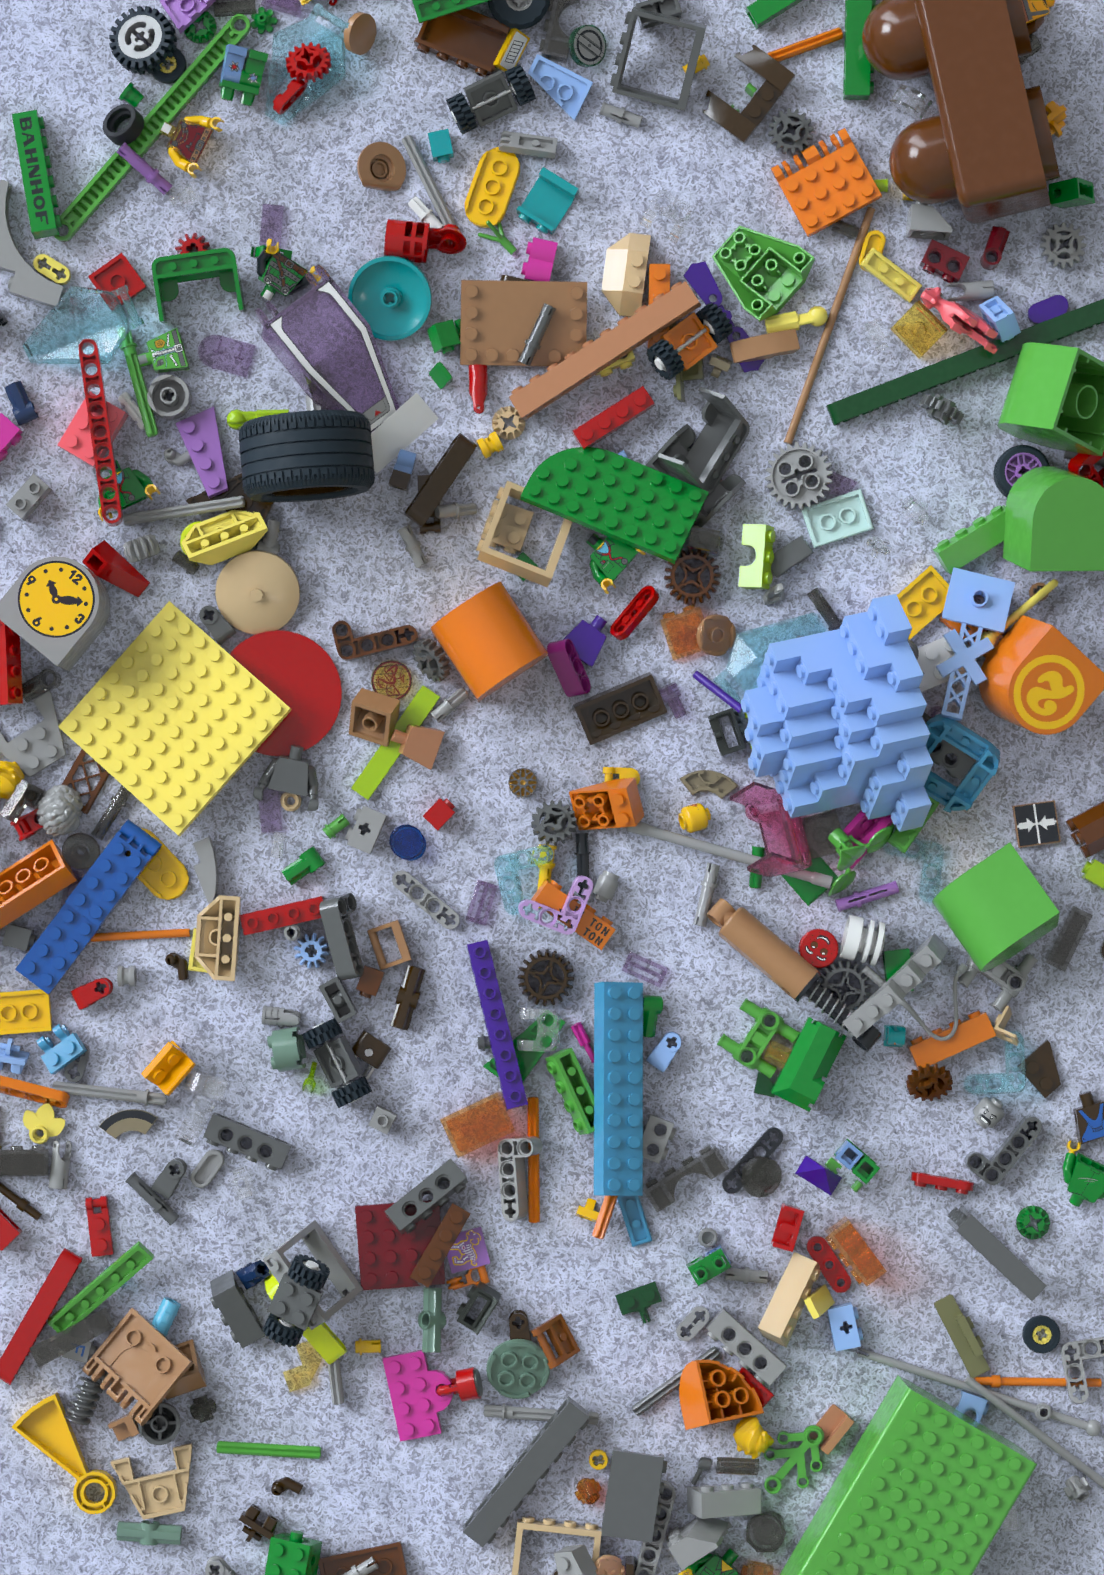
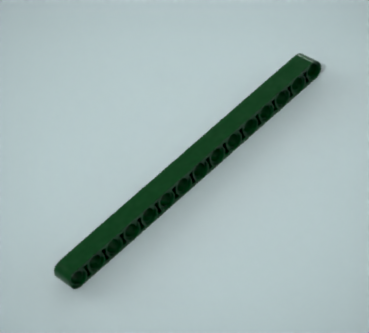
(964, 364)

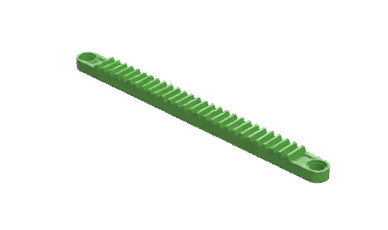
(165, 110)

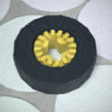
(175, 72)
(1050, 1328)

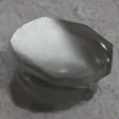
(766, 1532)

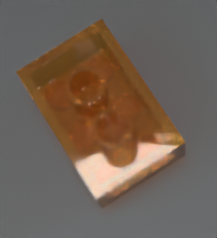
(477, 1124)
(854, 1252)

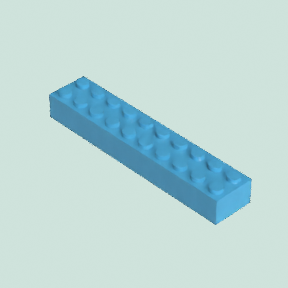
(618, 1089)

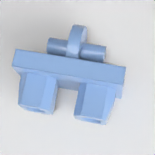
(11, 1054)

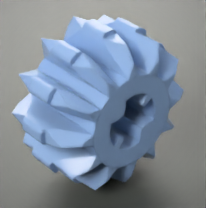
(306, 955)

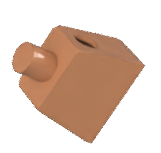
(419, 743)

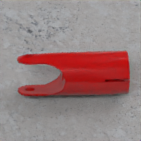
(478, 386)

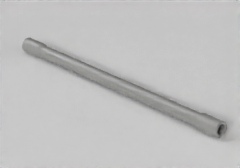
(647, 830)

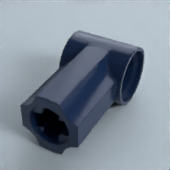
(22, 407)
(253, 1273)

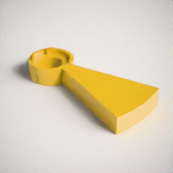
(53, 1435)

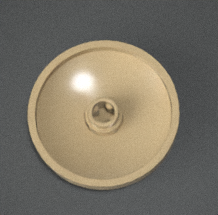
(257, 592)

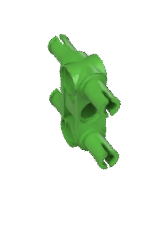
(758, 1038)

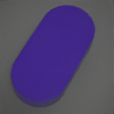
(1047, 309)

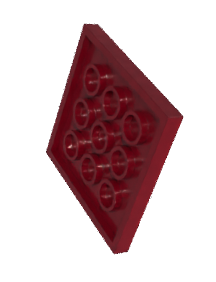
(388, 1256)

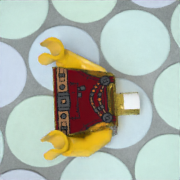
(189, 140)

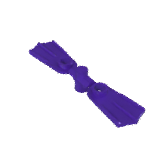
(704, 285)

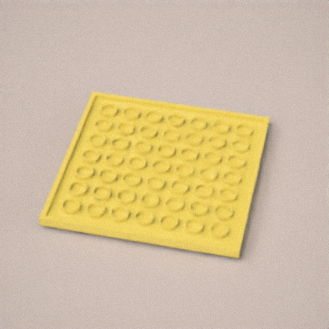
(174, 718)

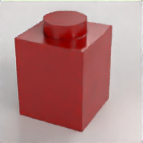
(439, 813)

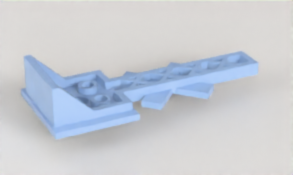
(962, 609)

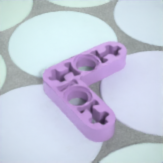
(566, 913)

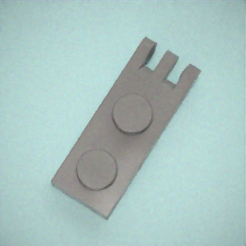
(528, 144)

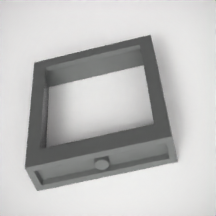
(996, 1252)

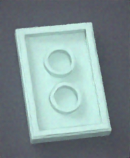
(837, 518)

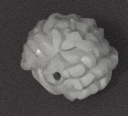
(60, 810)

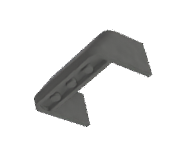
(715, 445)

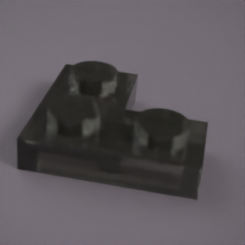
(24, 795)

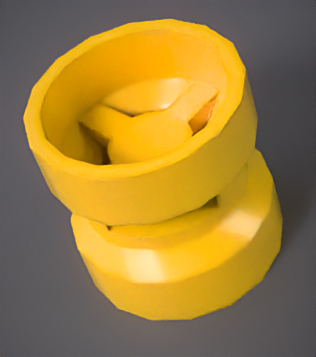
(490, 445)

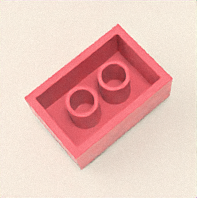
(78, 437)

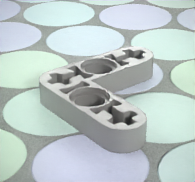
(1080, 1355)

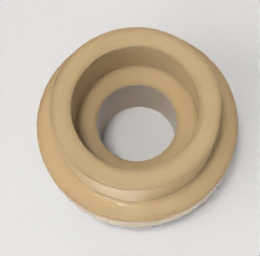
(286, 806)

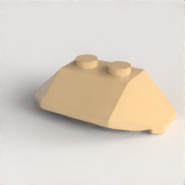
(626, 273)
(219, 937)

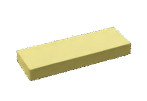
(891, 275)

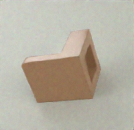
(124, 1427)

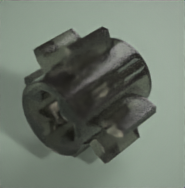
(203, 1408)

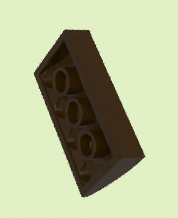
(620, 708)

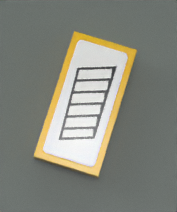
(511, 50)

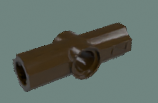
(408, 997)

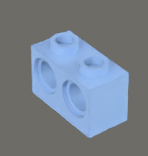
(1000, 318)

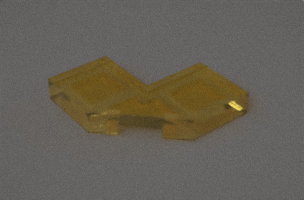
(302, 1375)

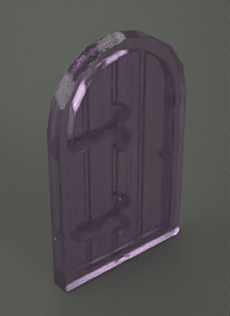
(226, 354)

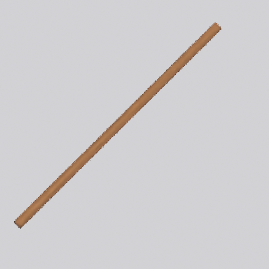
(829, 325)

